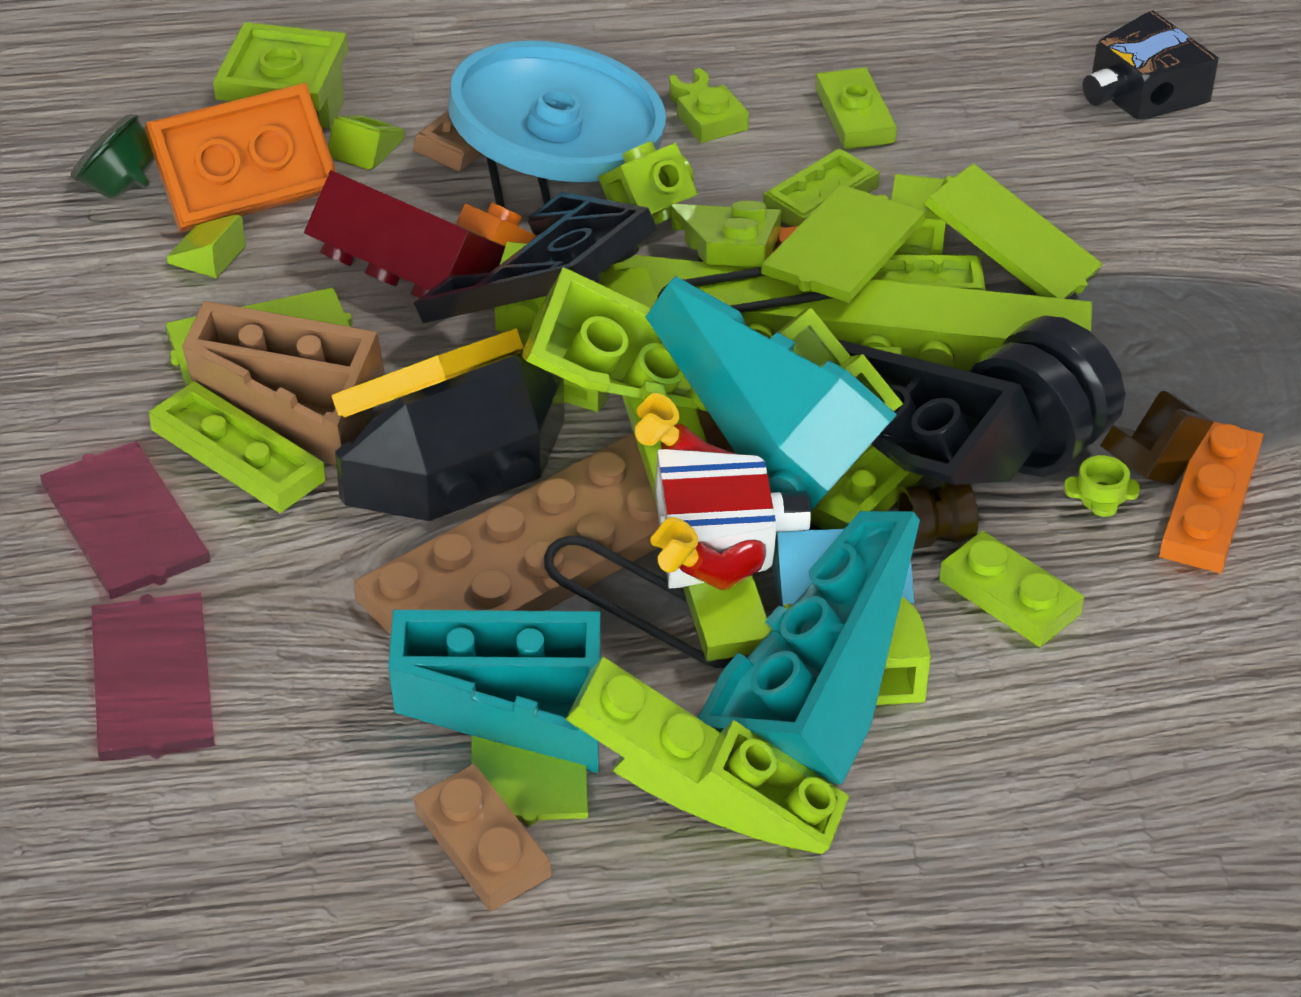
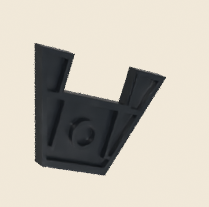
(571, 234)

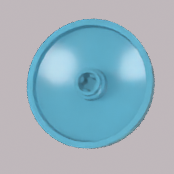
(553, 109)

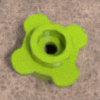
(1102, 485)

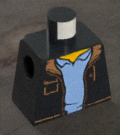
(1150, 69)

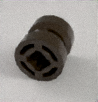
(942, 512)

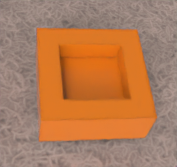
(495, 224)

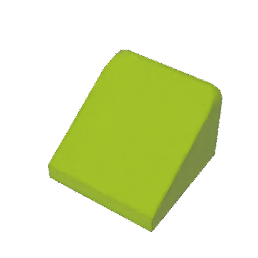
(363, 140)
(210, 246)

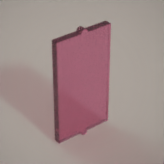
(124, 519)
(151, 677)

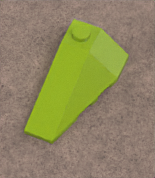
(604, 343)

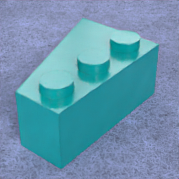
(498, 675)

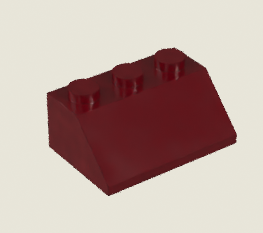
(395, 237)

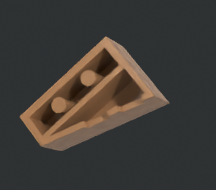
(284, 371)

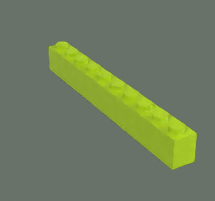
(926, 320)

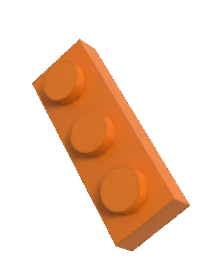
(1212, 498)

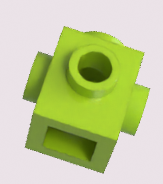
(651, 180)

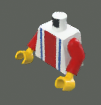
(712, 504)

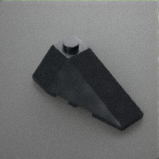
(952, 420)

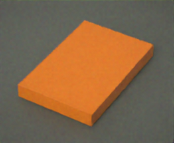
(241, 156)

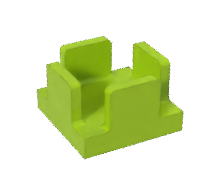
(282, 57)

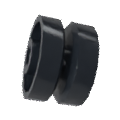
(1067, 382)

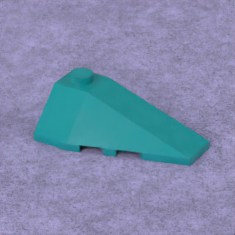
(766, 397)
(825, 658)

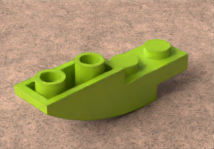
(715, 775)

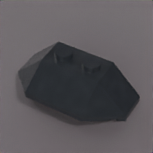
(455, 442)

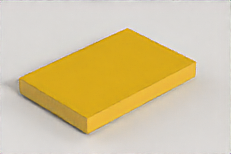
(427, 373)

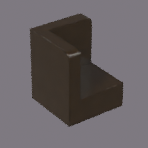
(1162, 440)

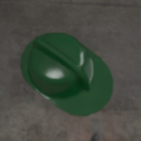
(117, 159)

